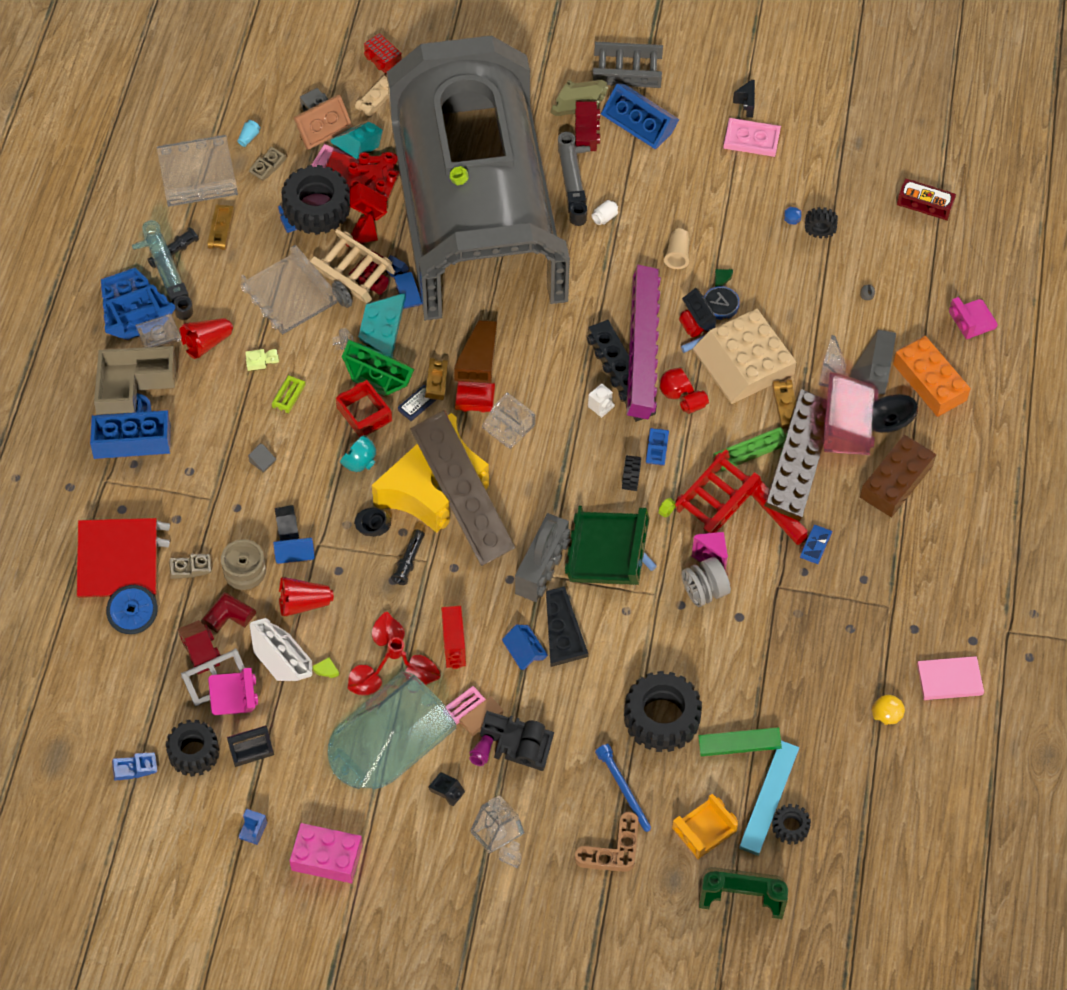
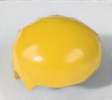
(888, 709)

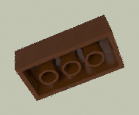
(897, 475)

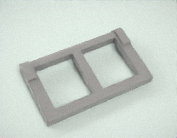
(185, 675)

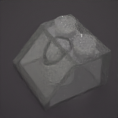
(496, 824)

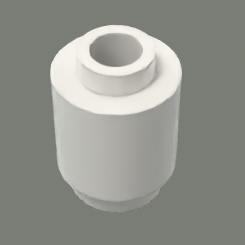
(605, 212)

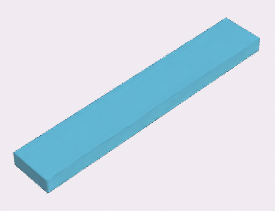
(769, 798)

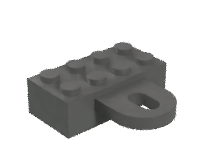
(542, 557)

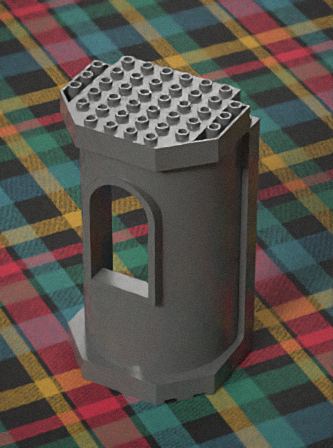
(505, 199)

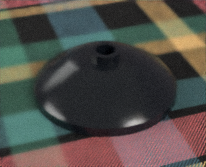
(893, 413)

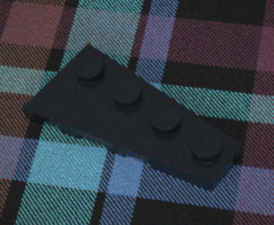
(564, 634)

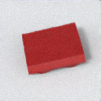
(475, 396)

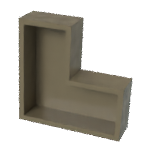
(128, 370)

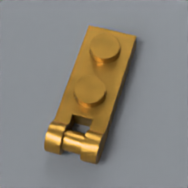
(220, 226)
(436, 379)
(784, 401)

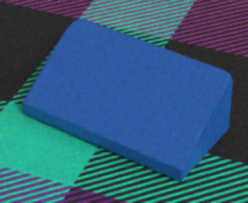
(294, 550)

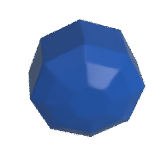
(792, 215)

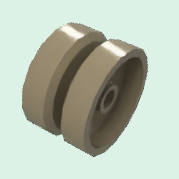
(243, 564)

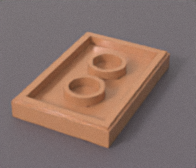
(323, 122)

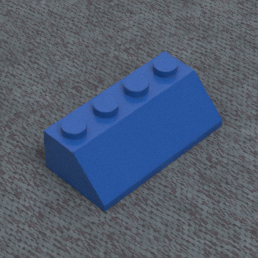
(639, 116)

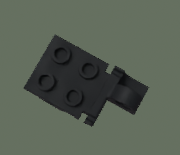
(519, 741)

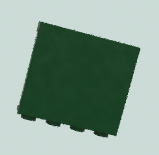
(607, 547)

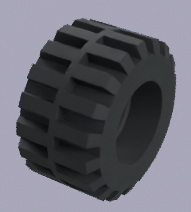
(190, 733)

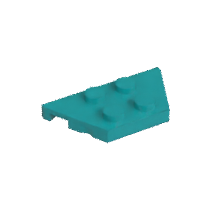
(382, 323)

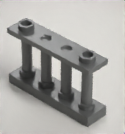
(633, 77)

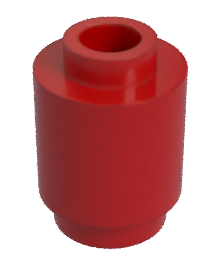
(690, 324)
(694, 401)

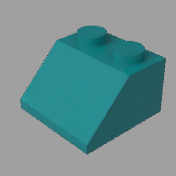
(359, 139)

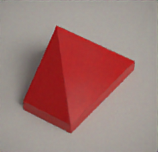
(364, 230)

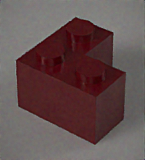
(587, 124)
(197, 642)

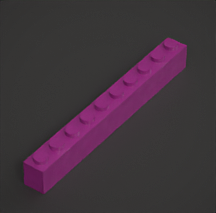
(643, 342)

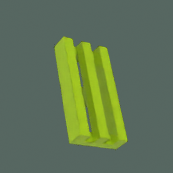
(282, 406)

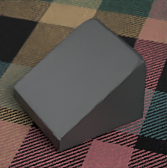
(261, 458)

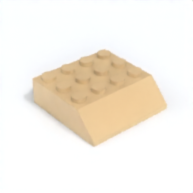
(744, 356)

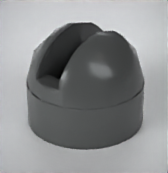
(864, 292)

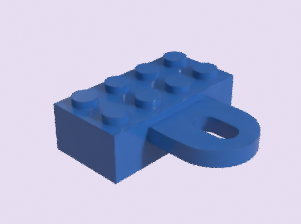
(131, 433)

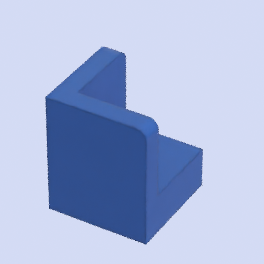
(253, 827)

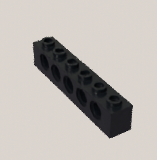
(608, 344)

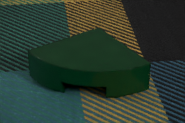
(722, 276)

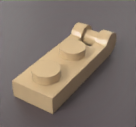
(374, 98)

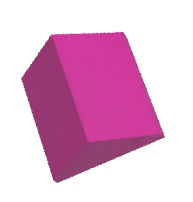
(710, 546)

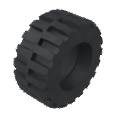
(316, 181)
(667, 688)

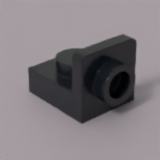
(447, 788)

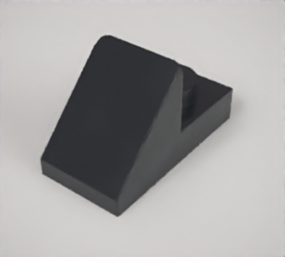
(746, 96)
(286, 523)

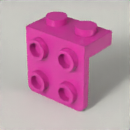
(972, 317)
(232, 693)

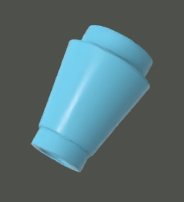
(248, 133)

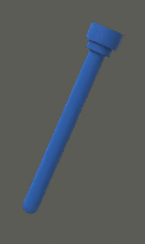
(605, 754)

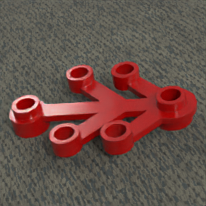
(386, 160)

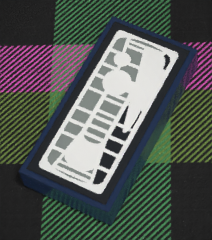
(415, 404)

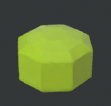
(459, 175)
(666, 507)

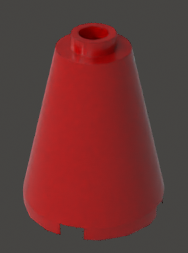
(204, 335)
(302, 596)

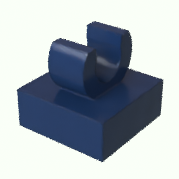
(398, 266)

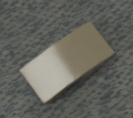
(268, 164)
(190, 567)

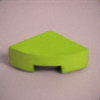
(326, 668)

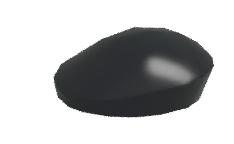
(372, 522)

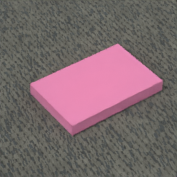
(752, 137)
(950, 678)

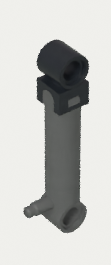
(572, 178)

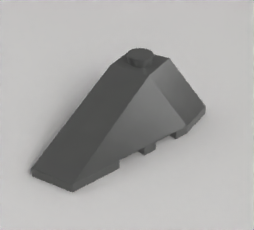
(876, 361)

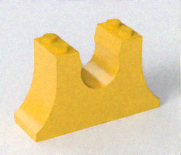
(412, 486)

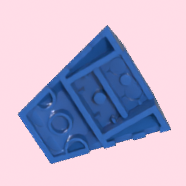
(131, 301)

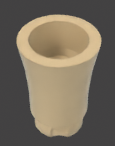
(677, 251)

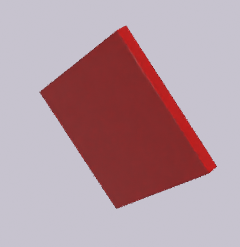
(116, 555)

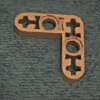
(616, 855)

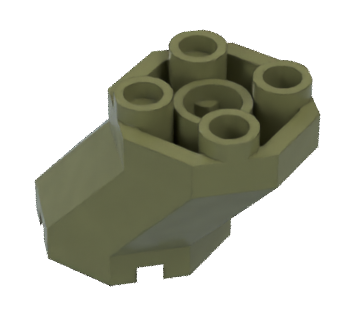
(579, 92)

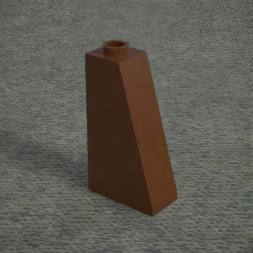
(477, 357)

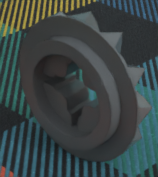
(342, 294)

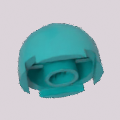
(360, 455)

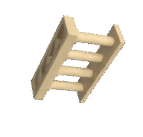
(336, 274)

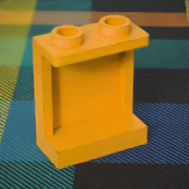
(706, 826)

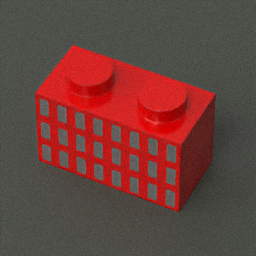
(382, 53)

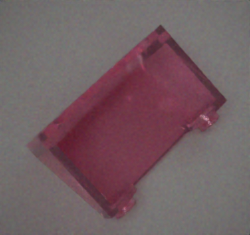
(849, 415)

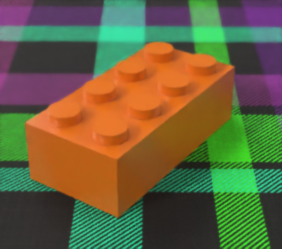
(931, 376)

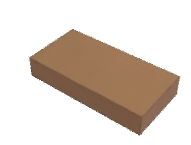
(474, 719)

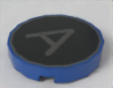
(723, 302)

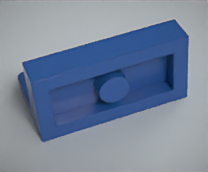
(524, 646)

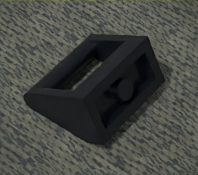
(700, 310)
(251, 749)

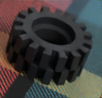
(821, 222)
(631, 473)
(788, 835)

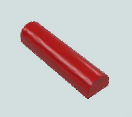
(790, 526)

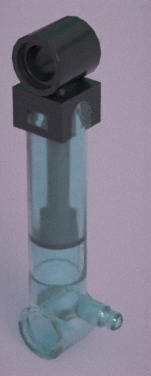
(166, 267)

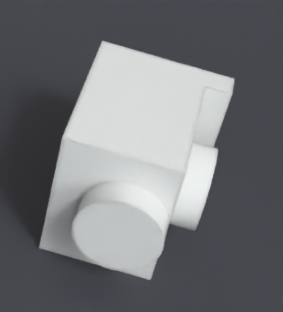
(600, 400)

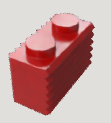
(368, 201)

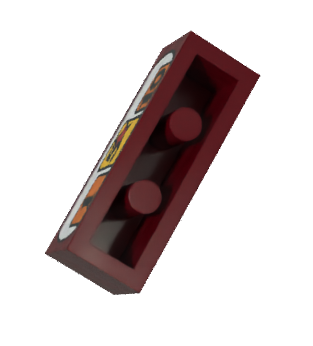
(926, 199)

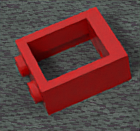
(374, 421)
(453, 637)

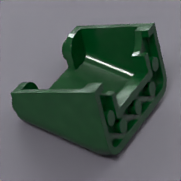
(770, 887)

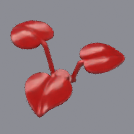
(390, 632)

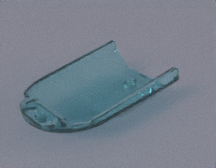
(388, 733)

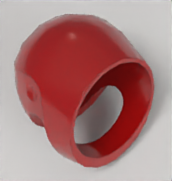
(674, 383)

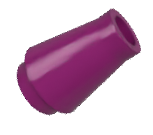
(480, 753)

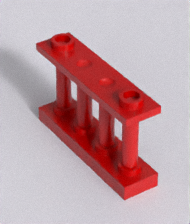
(724, 511)

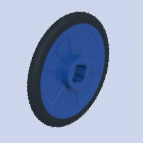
(131, 622)

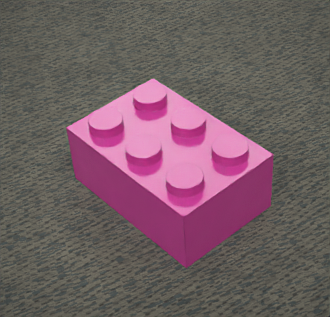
(326, 853)

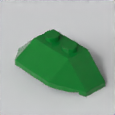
(381, 371)

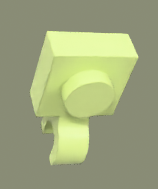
(258, 358)

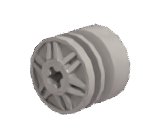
(706, 581)

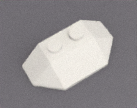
(279, 652)

